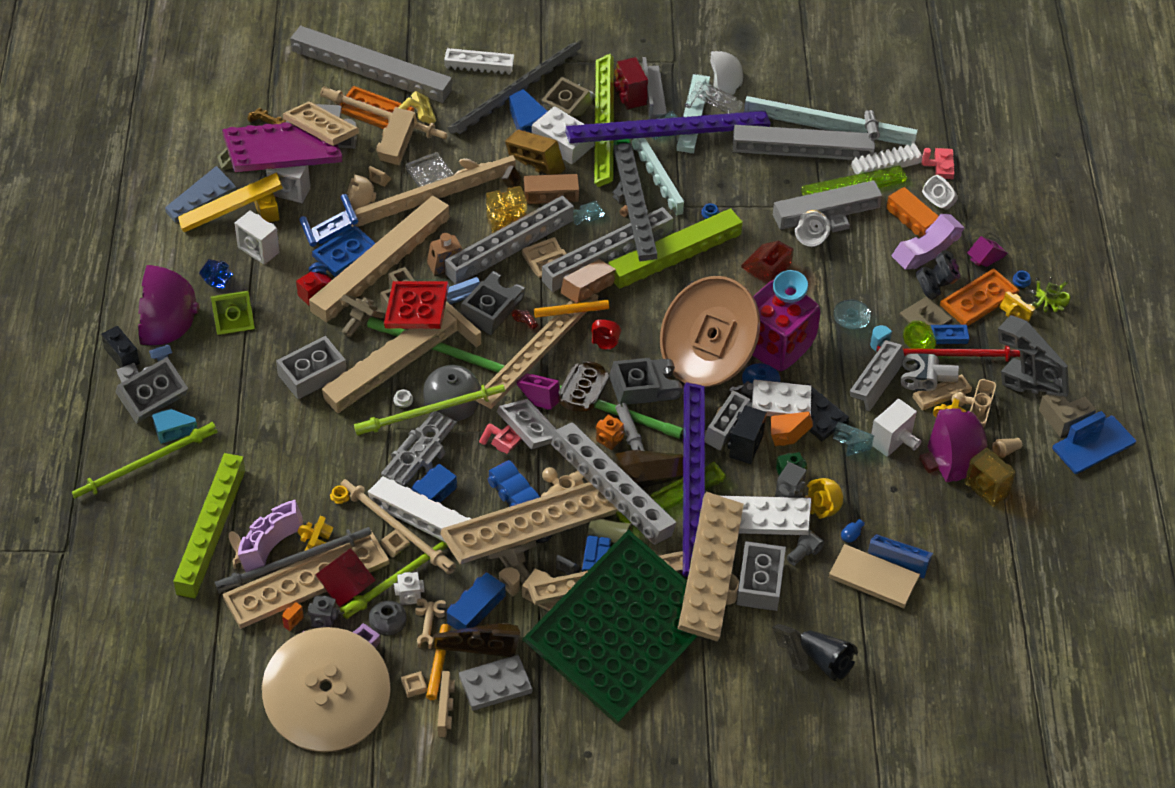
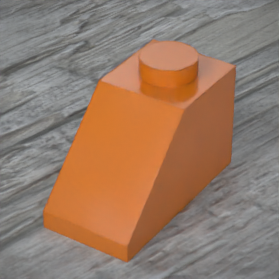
(790, 427)

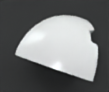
(727, 71)

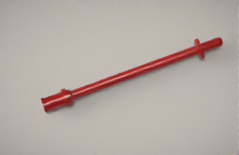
(1006, 352)

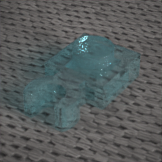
(588, 212)

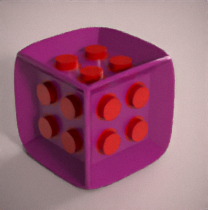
(784, 327)

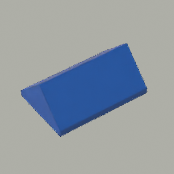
(900, 554)

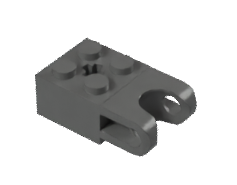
(491, 303)
(644, 381)

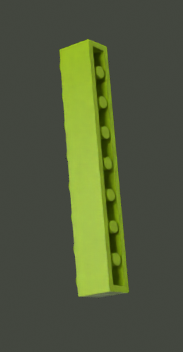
(678, 247)
(209, 526)

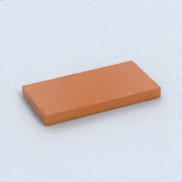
(373, 100)
(978, 297)

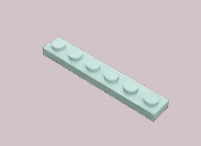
(687, 142)
(659, 175)

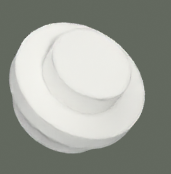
(403, 398)

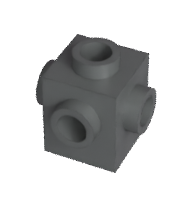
(323, 612)

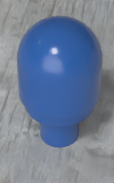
(852, 531)

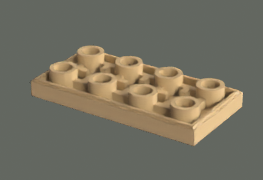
(874, 576)

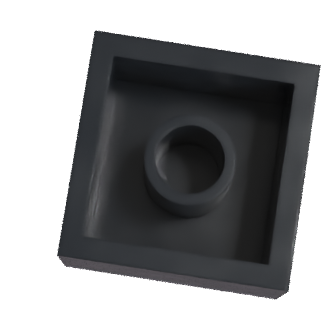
(747, 434)

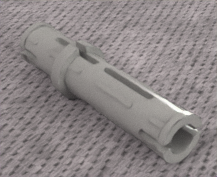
(633, 438)

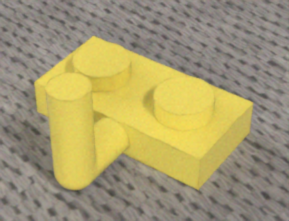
(422, 107)

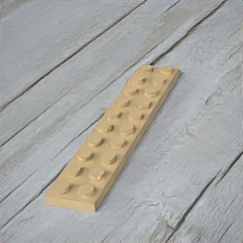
(526, 522)

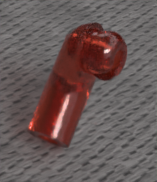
(524, 317)

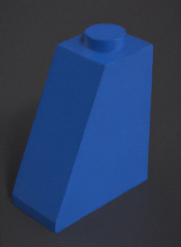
(525, 110)

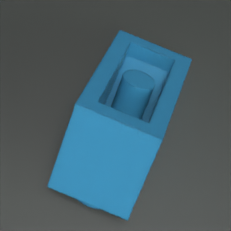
(173, 425)

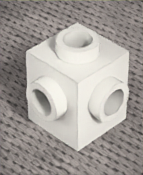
(408, 588)

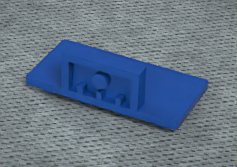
(1093, 442)

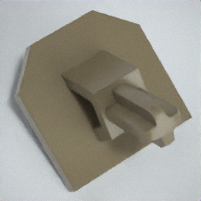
(360, 313)
(514, 558)

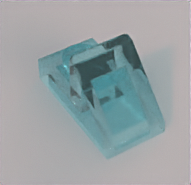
(857, 440)

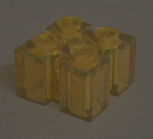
(505, 207)

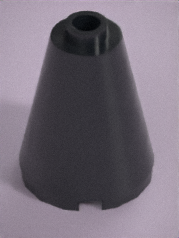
(829, 653)

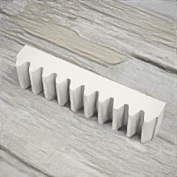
(479, 60)
(903, 156)

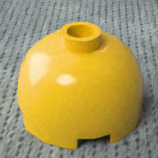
(825, 497)

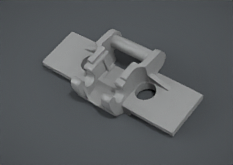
(407, 463)

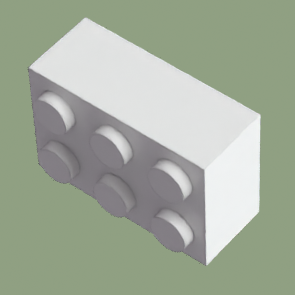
(553, 126)

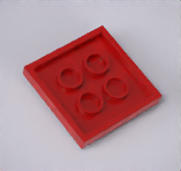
(416, 305)

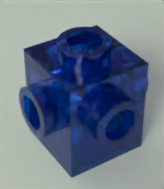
(216, 273)

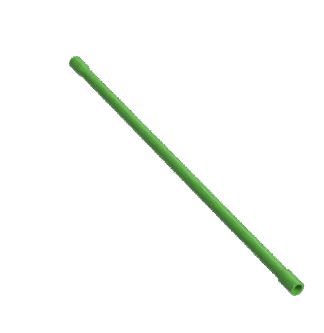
(666, 428)

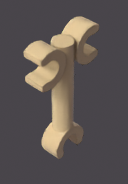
(429, 610)

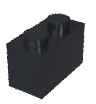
(120, 347)

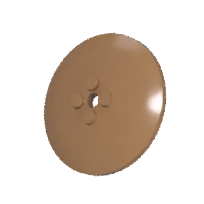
(692, 318)

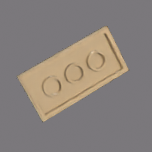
(320, 123)

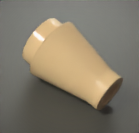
(1004, 447)

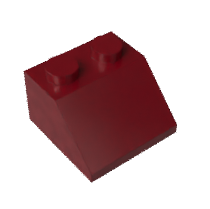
(345, 577)

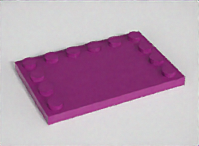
(276, 147)

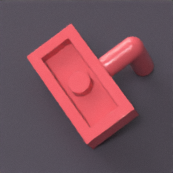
(943, 162)
(504, 440)

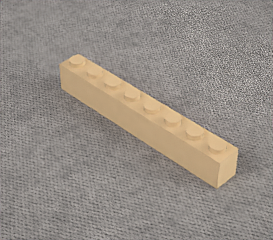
(385, 363)

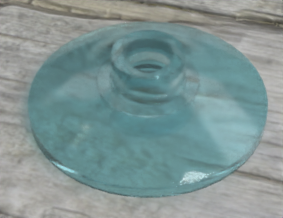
(852, 314)

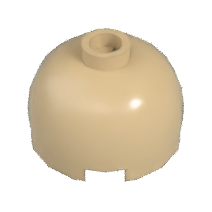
(360, 192)

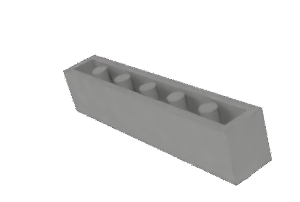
(845, 199)

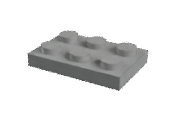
(527, 423)
(495, 682)

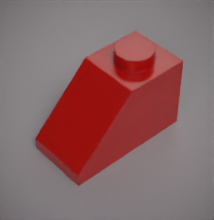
(310, 285)

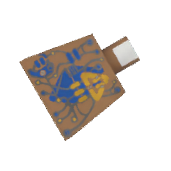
(440, 251)

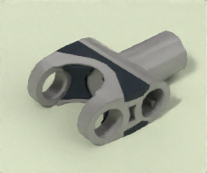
(927, 372)

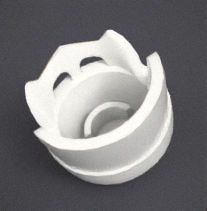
(808, 233)

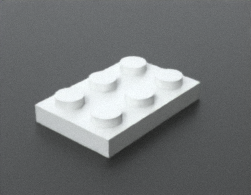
(781, 398)

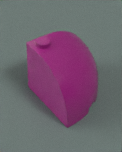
(166, 306)
(955, 441)

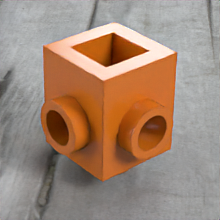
(609, 431)

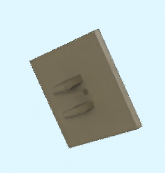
(925, 311)

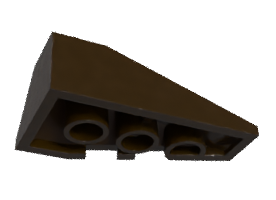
(650, 467)
(488, 639)

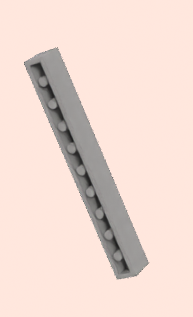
(371, 64)

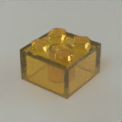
(990, 477)

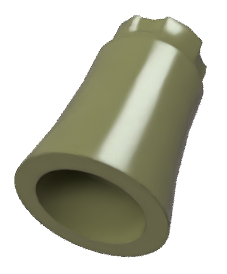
(608, 529)

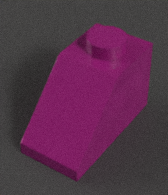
(986, 252)
(540, 390)

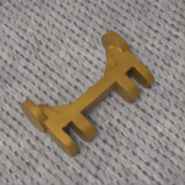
(263, 115)

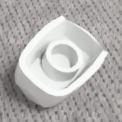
(940, 192)

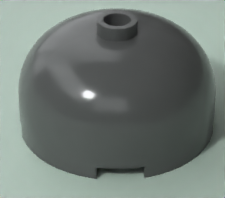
(450, 383)

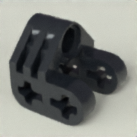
(943, 274)

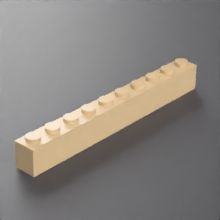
(379, 258)

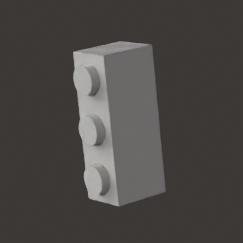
(719, 429)

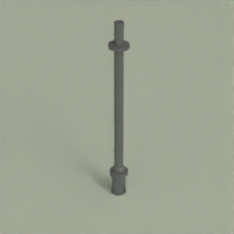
(238, 579)

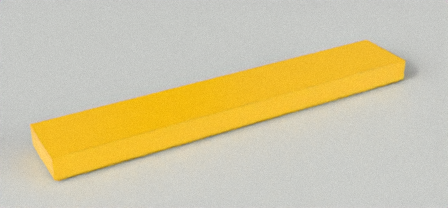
(230, 202)

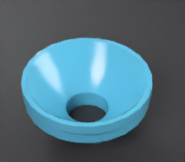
(790, 279)

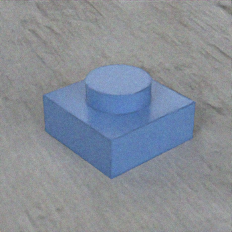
(160, 353)

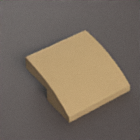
(541, 254)

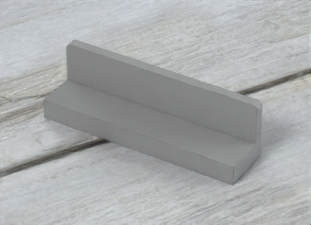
(655, 95)
(878, 374)

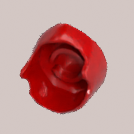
(605, 334)

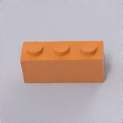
(911, 211)

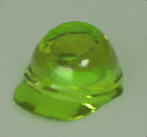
(919, 335)

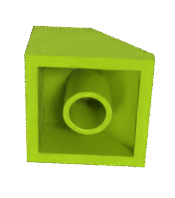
(232, 312)

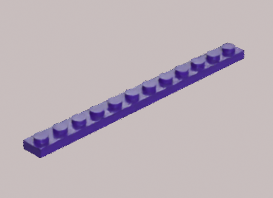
(664, 127)
(692, 467)

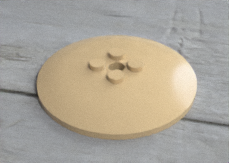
(333, 717)

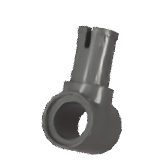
(806, 545)

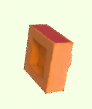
(292, 616)

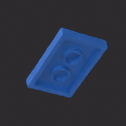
(343, 250)

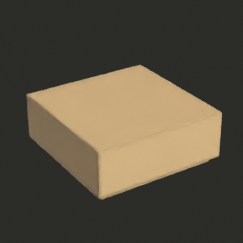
(414, 684)

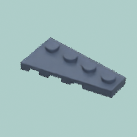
(207, 189)

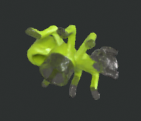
(1051, 296)

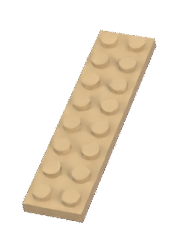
(711, 566)
(295, 583)

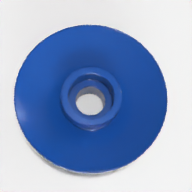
(760, 372)

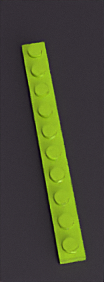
(604, 114)

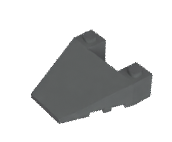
(1039, 364)

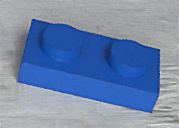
(950, 334)

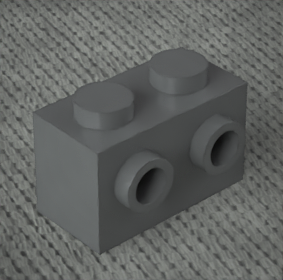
(791, 482)

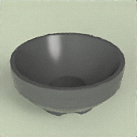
(387, 624)

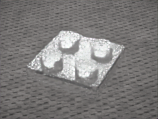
(428, 169)

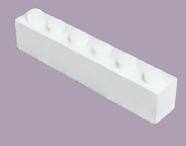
(413, 507)

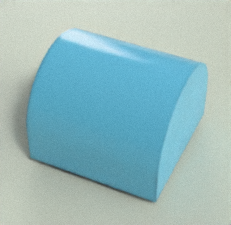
(879, 335)

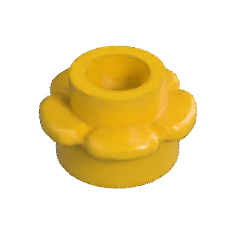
(339, 491)

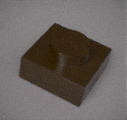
(511, 177)

